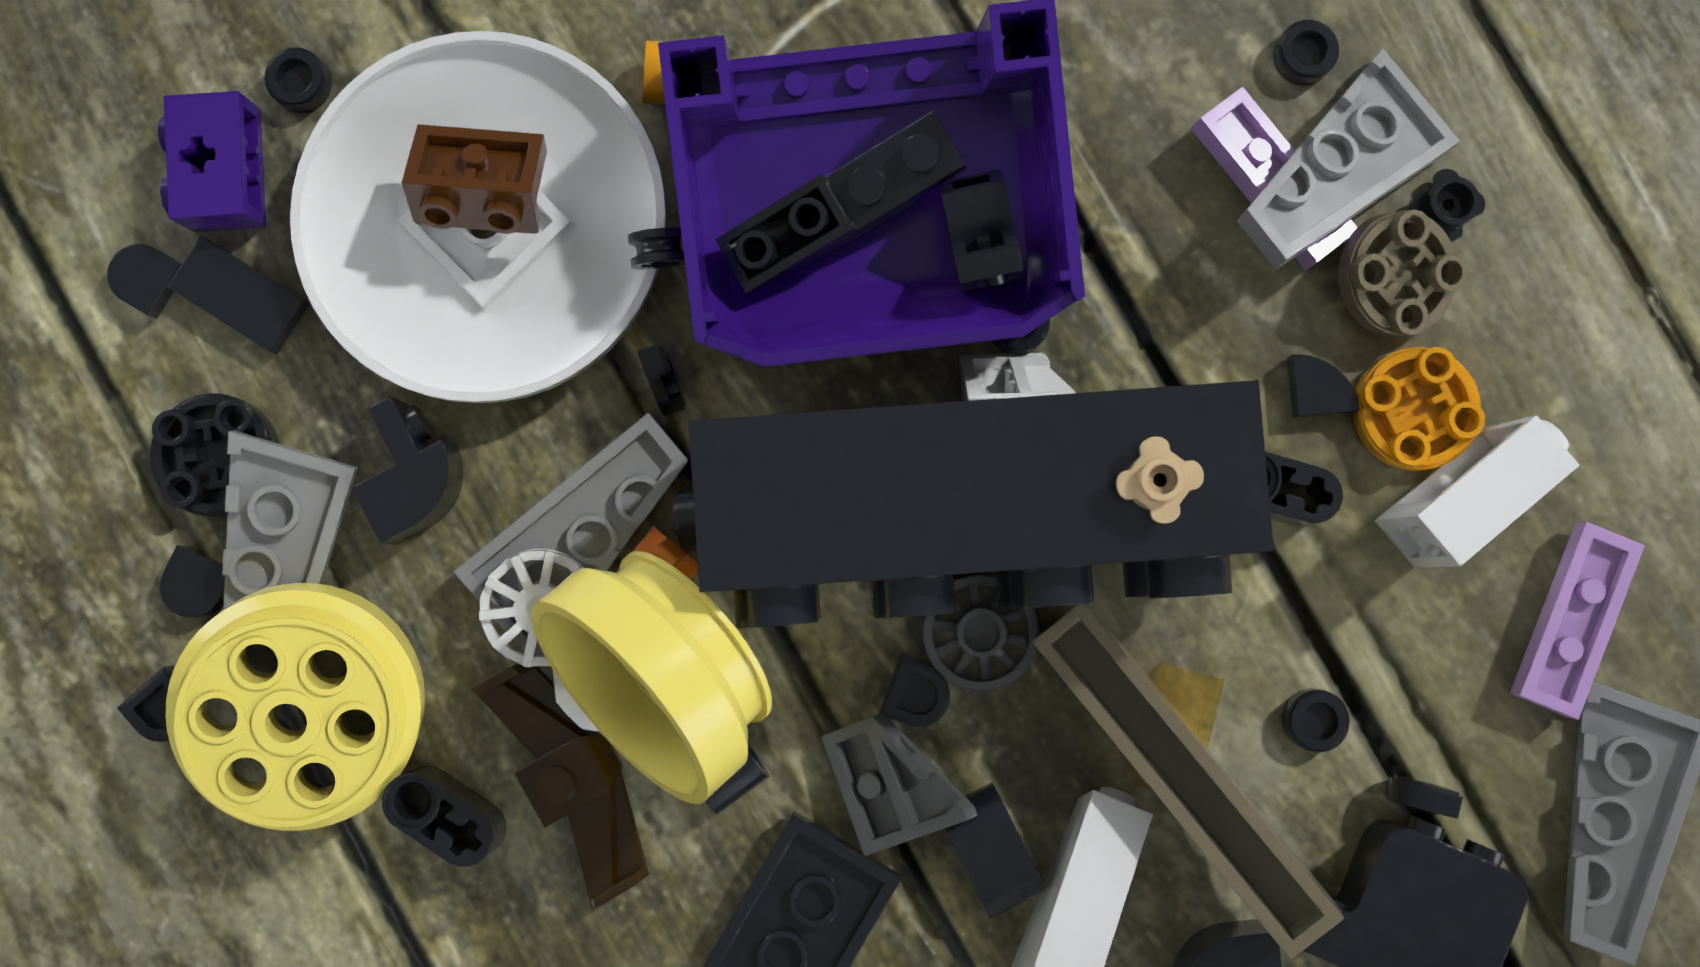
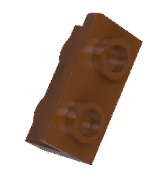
(475, 178)

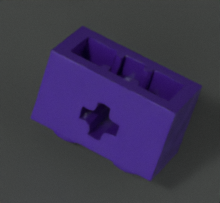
(207, 189)

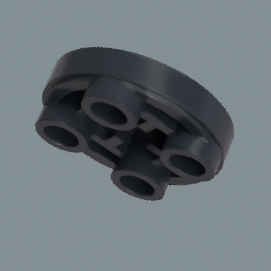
(192, 449)

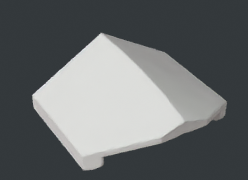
(1008, 376)

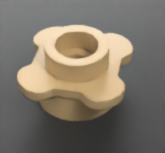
(1139, 485)

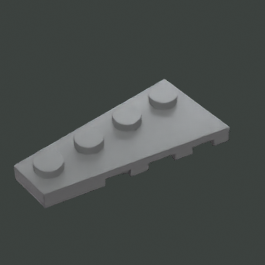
(1354, 157)
(584, 516)
(279, 521)
(1627, 811)

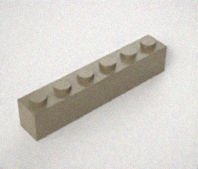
(1189, 780)

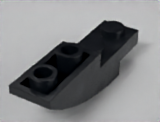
(841, 205)

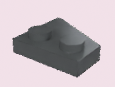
(891, 785)

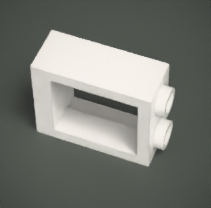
(1478, 492)

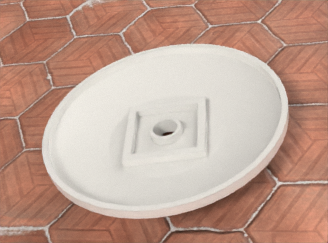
(457, 309)

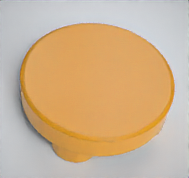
(1417, 408)

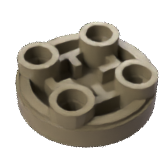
(1399, 273)

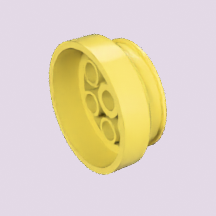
(296, 624)
(655, 671)

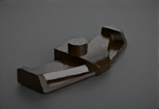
(573, 776)

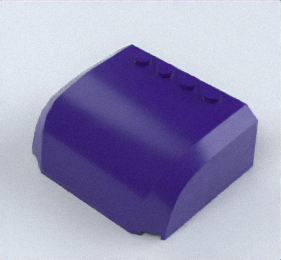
(773, 122)

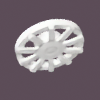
(523, 602)

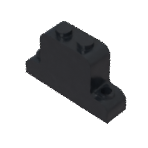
(1423, 902)

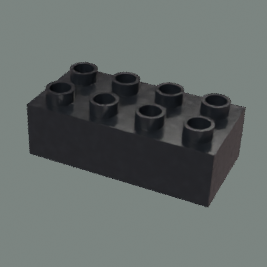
(974, 490)

